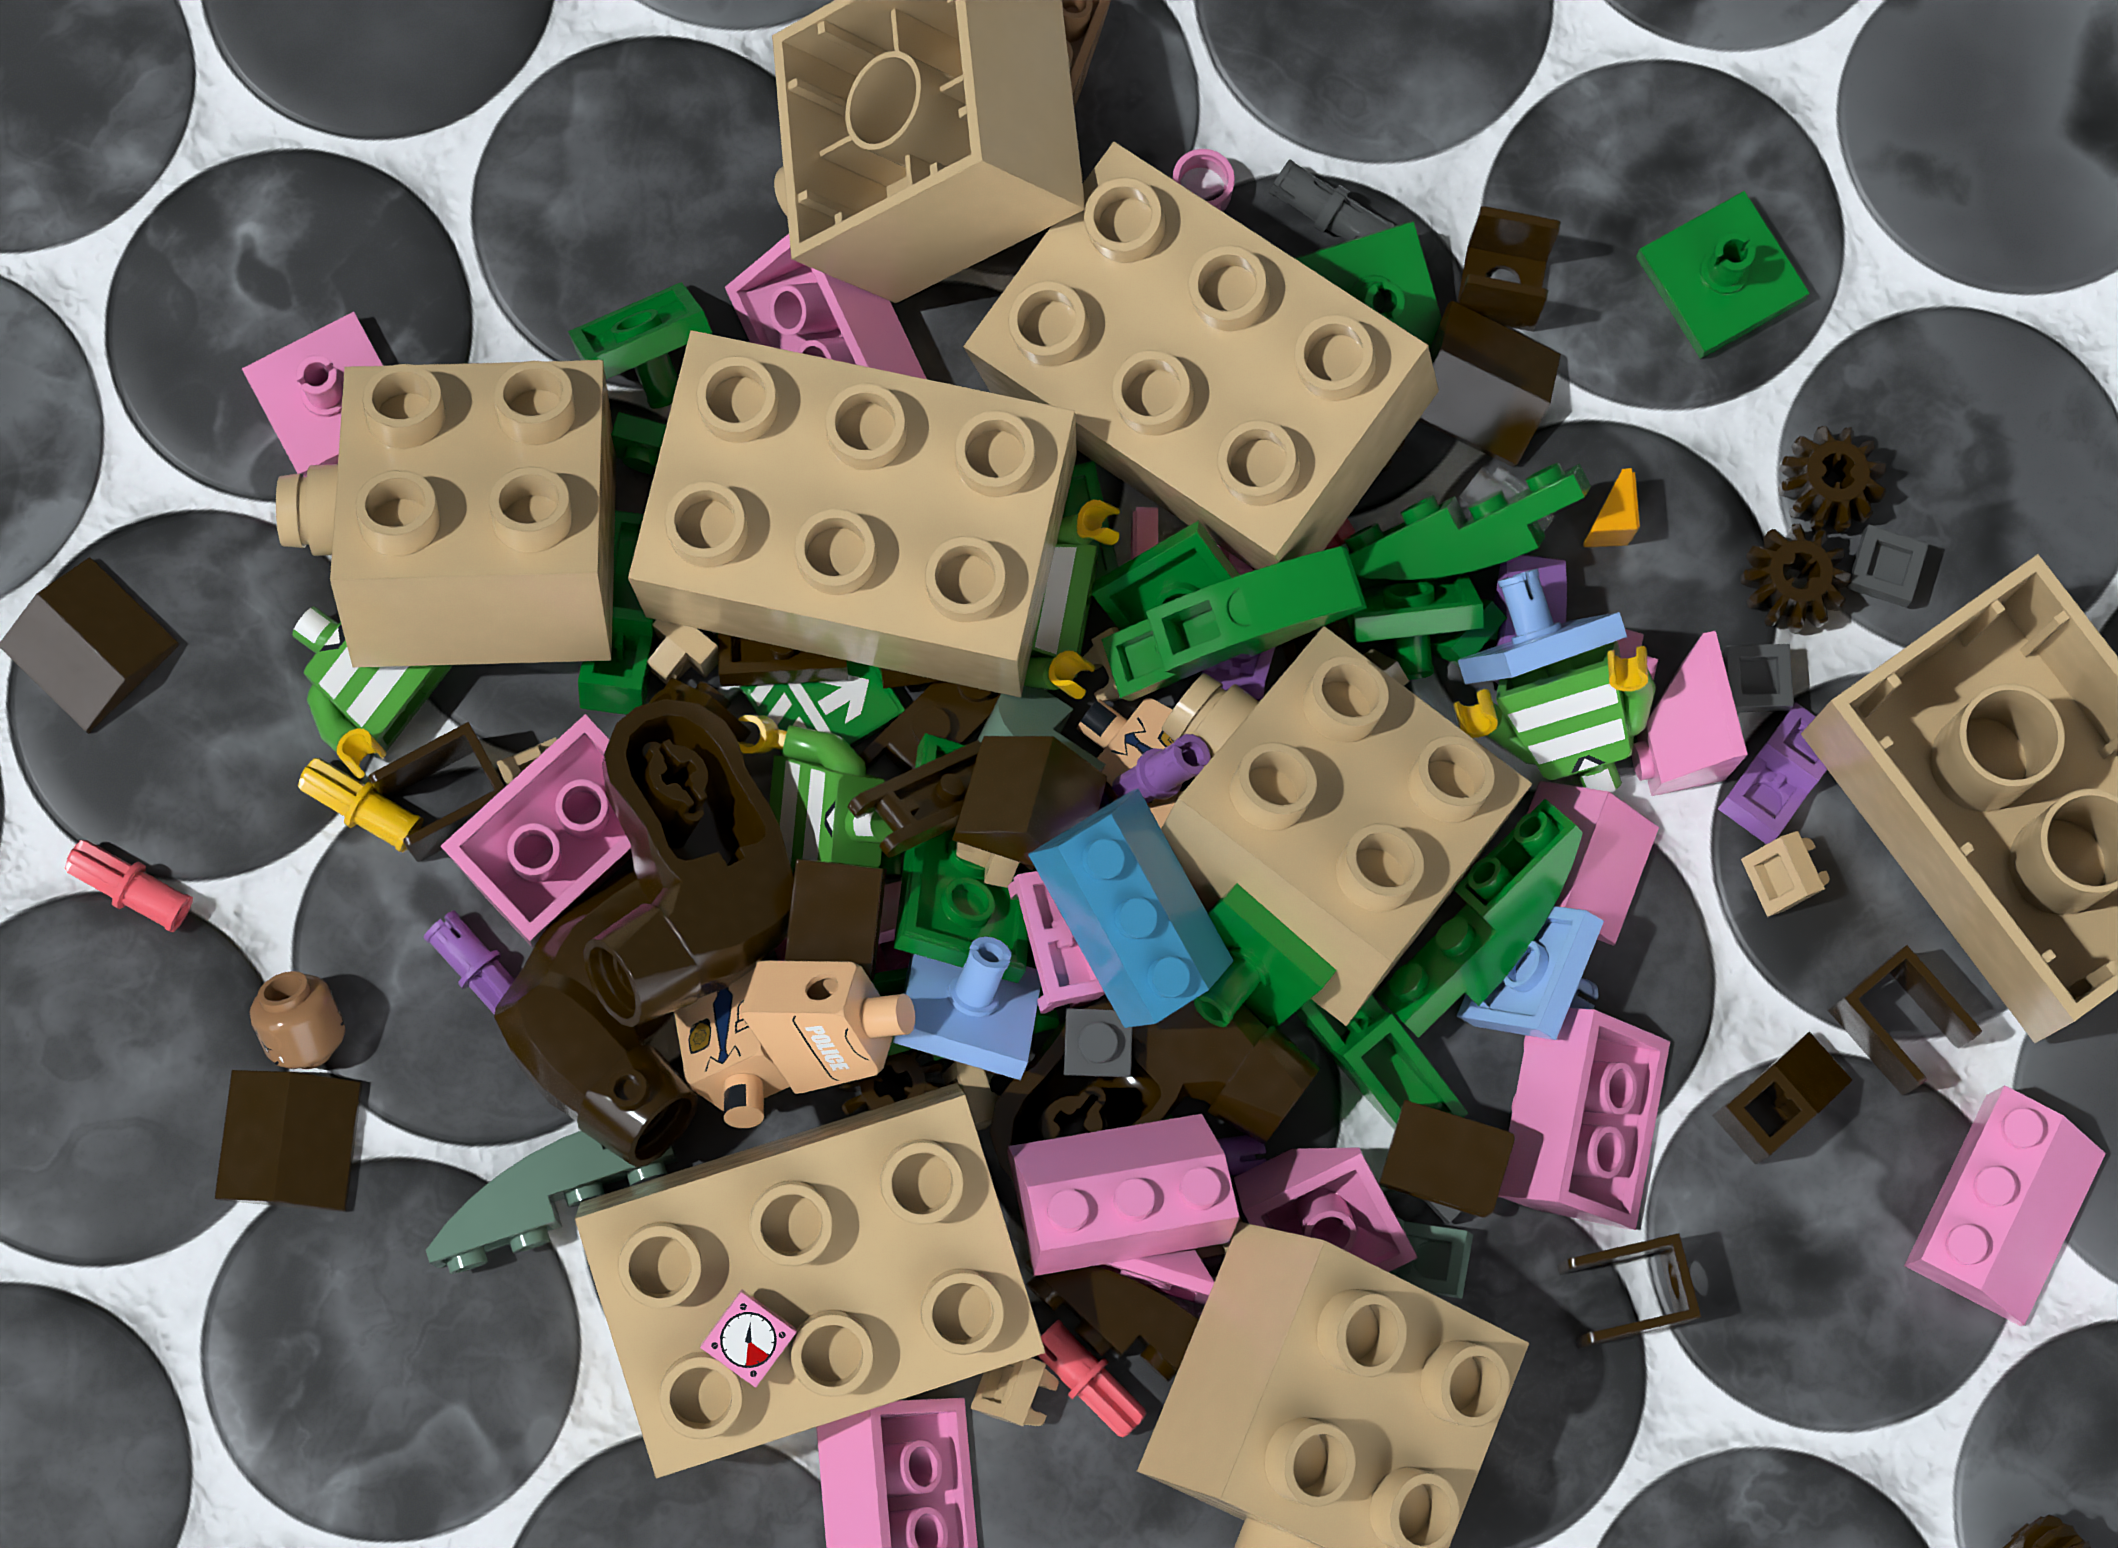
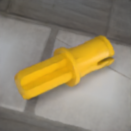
(358, 803)

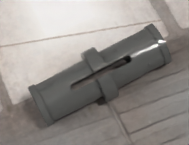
(1325, 204)

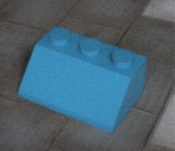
(1132, 911)

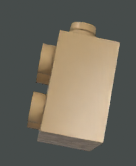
(923, 136)
(466, 513)
(1335, 808)
(1331, 1400)

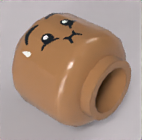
(297, 1020)

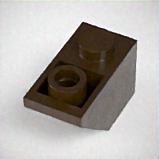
(1782, 1098)

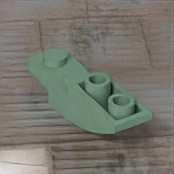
(521, 1201)

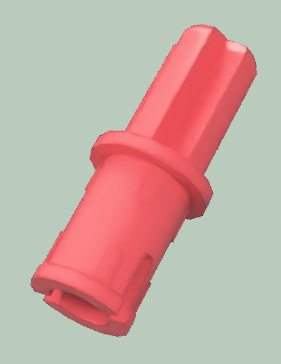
(128, 885)
(1090, 1380)

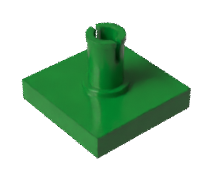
(1385, 274)
(1722, 274)
(641, 339)
(1161, 574)
(1413, 611)
(1270, 966)

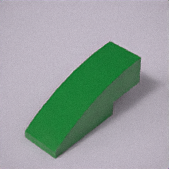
(625, 679)
(1380, 1059)

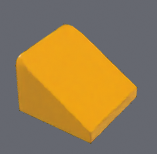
(1618, 516)

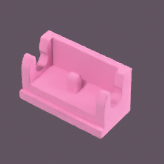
(1058, 958)

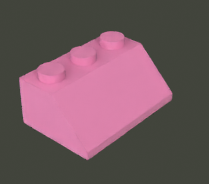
(819, 315)
(545, 835)
(1586, 1119)
(1123, 1194)
(2007, 1204)
(898, 1477)

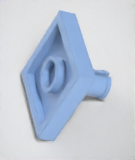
(1537, 636)
(1544, 980)
(972, 1010)

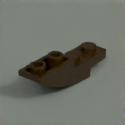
(1119, 1312)

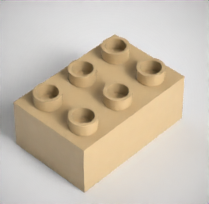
(1205, 364)
(854, 513)
(1998, 788)
(854, 1233)

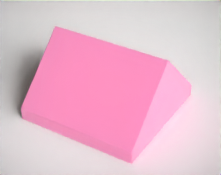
(1609, 854)

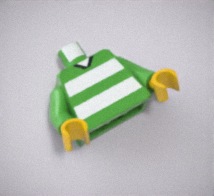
(1067, 601)
(359, 707)
(1569, 714)
(812, 795)

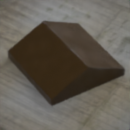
(1489, 384)
(87, 643)
(1026, 795)
(288, 1140)

